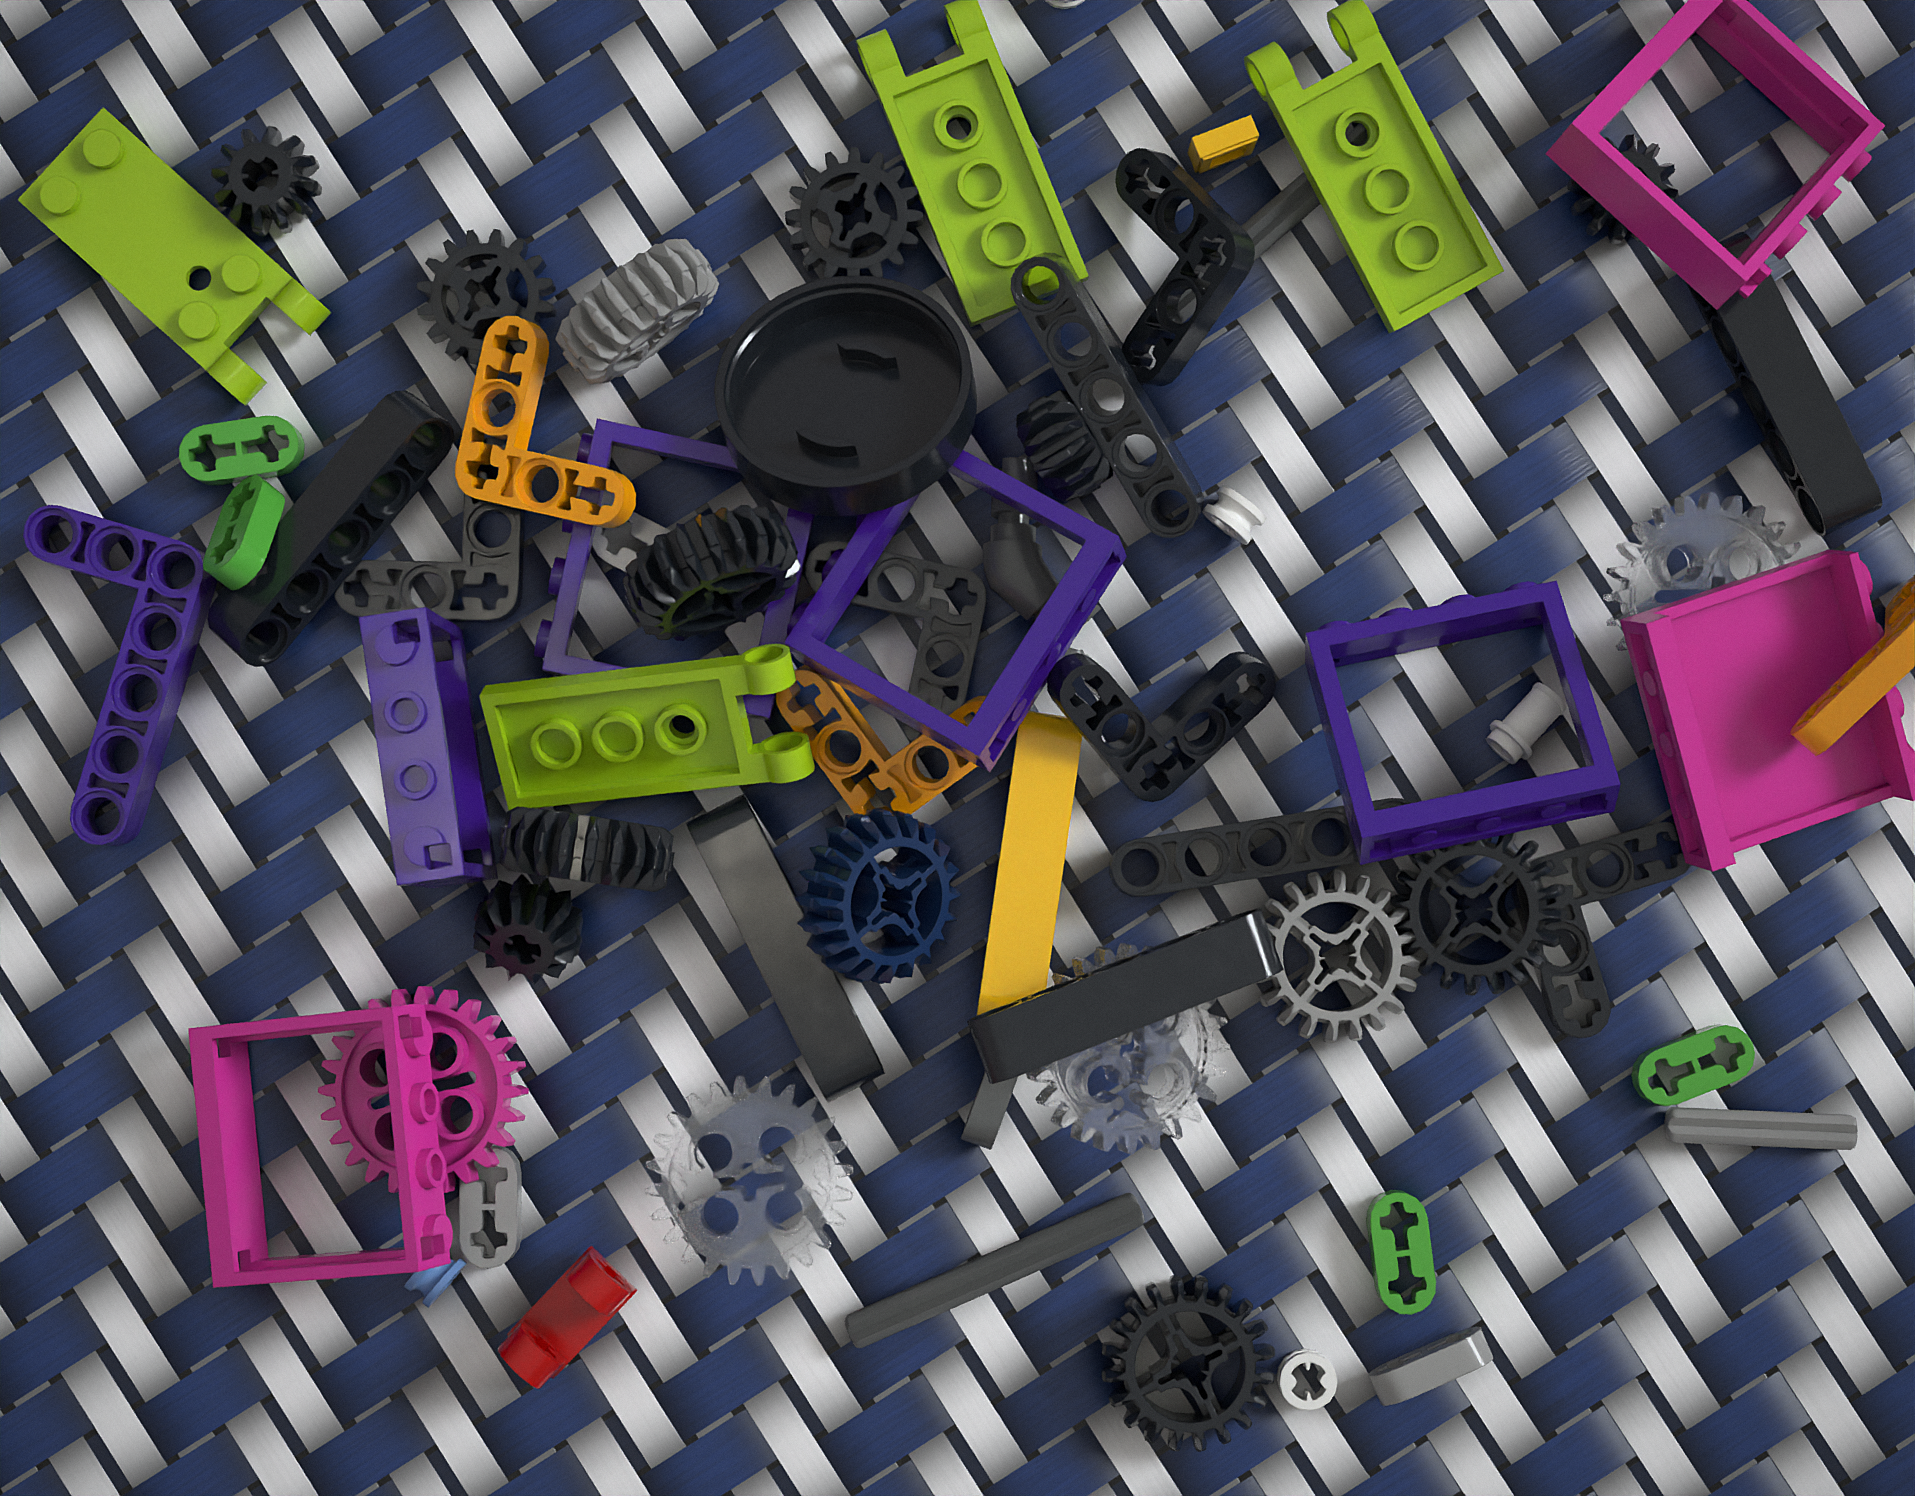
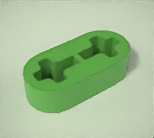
(240, 435)
(244, 532)
(1697, 1079)
(1416, 1249)

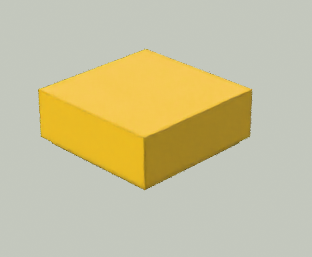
(1223, 144)

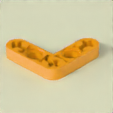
(514, 462)
(1866, 680)
(894, 771)

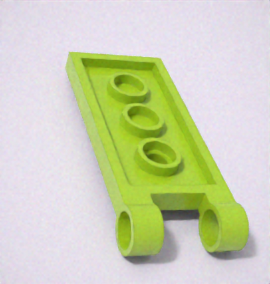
(979, 192)
(1393, 195)
(148, 236)
(616, 736)

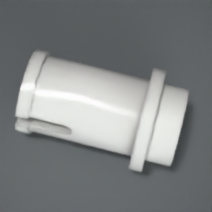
(1525, 723)

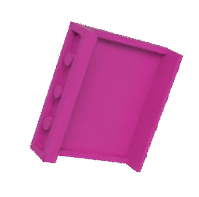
(1732, 678)

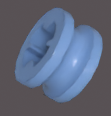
(434, 1280)

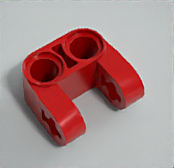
(565, 1318)

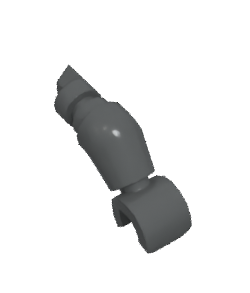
(1014, 558)

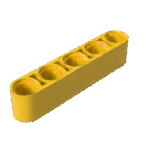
(1030, 860)

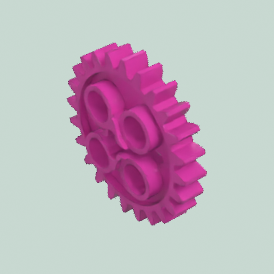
(488, 1096)

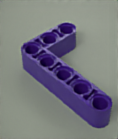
(136, 660)

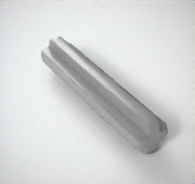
(1760, 1128)

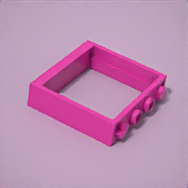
(1782, 75)
(232, 1156)

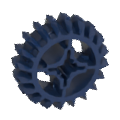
(857, 895)

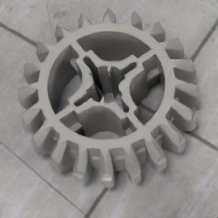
(637, 310)
(1376, 991)

